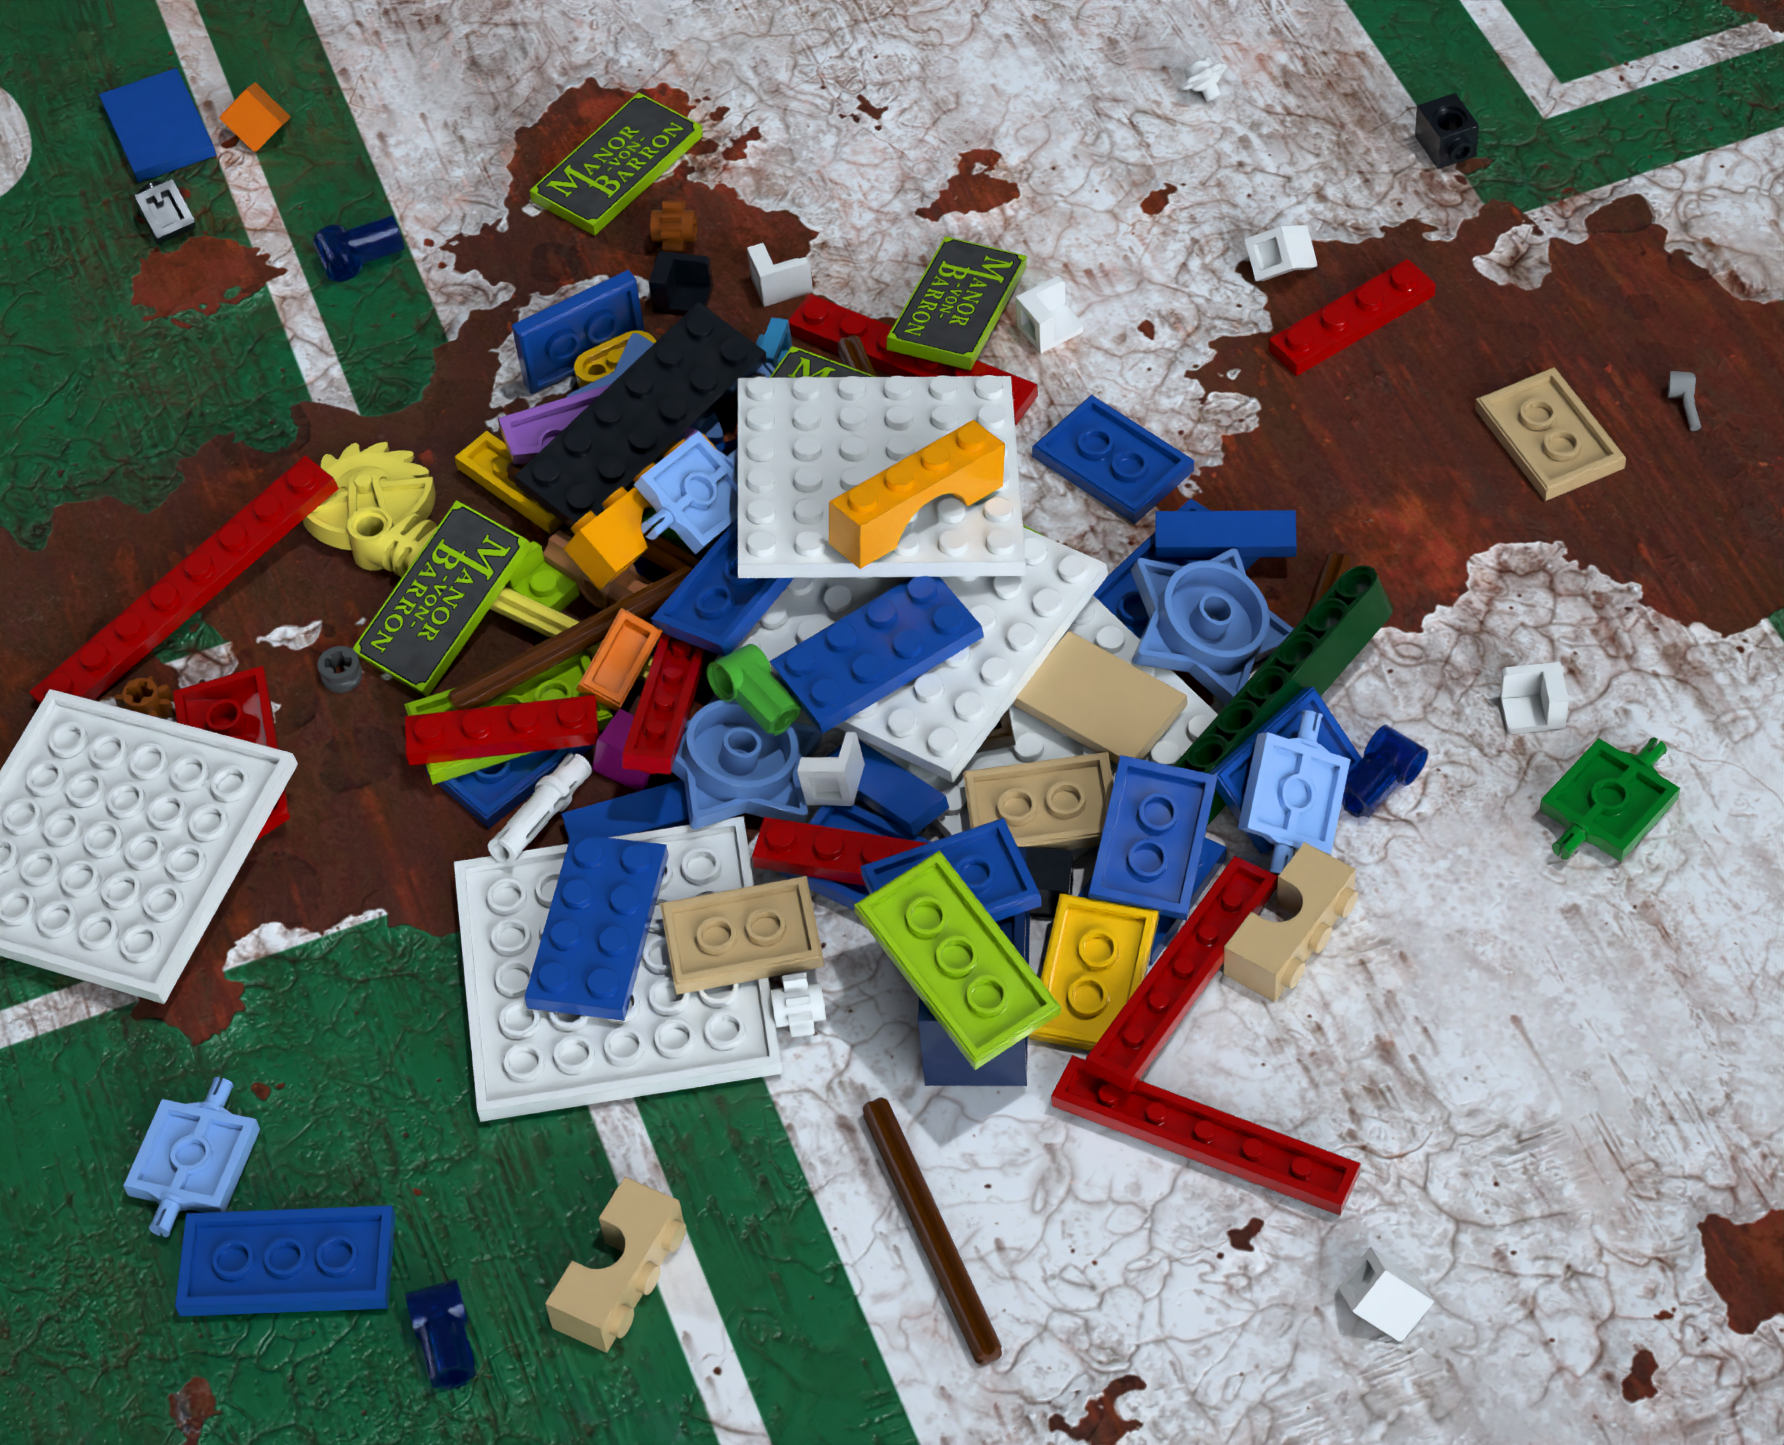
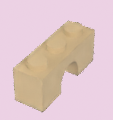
(1274, 954)
(601, 1302)

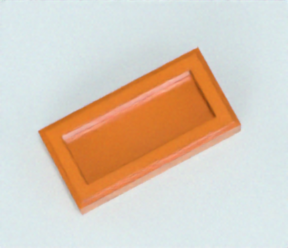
(619, 660)

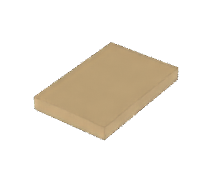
(1550, 434)
(1100, 699)
(1045, 801)
(741, 935)

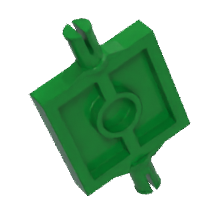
(1609, 799)

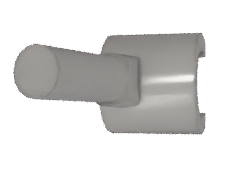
(1683, 386)

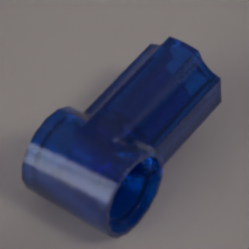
(346, 250)
(1386, 763)
(440, 1324)

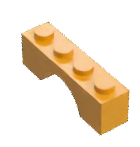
(874, 514)
(613, 539)

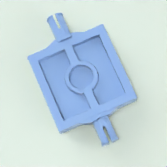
(692, 492)
(1294, 792)
(192, 1157)

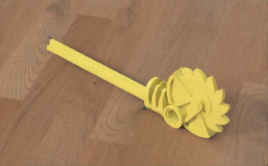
(384, 522)

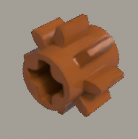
(673, 226)
(144, 697)

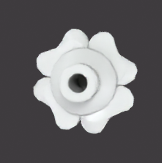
(1203, 77)

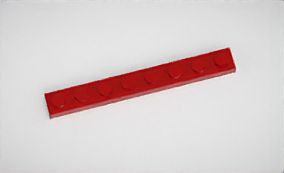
(191, 583)

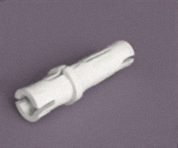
(551, 796)

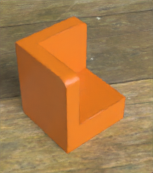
(254, 117)

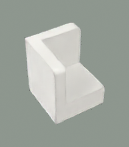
(1280, 251)
(781, 280)
(1045, 316)
(1534, 698)
(833, 779)
(1385, 1294)

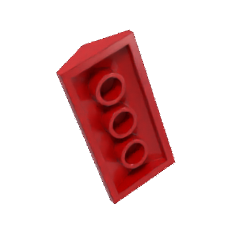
(235, 708)

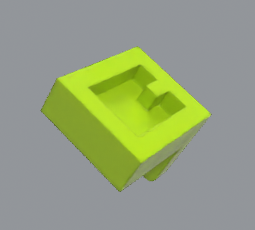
(542, 581)

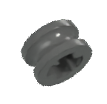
(342, 681)

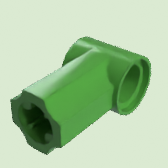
(748, 680)

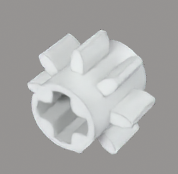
(798, 1005)

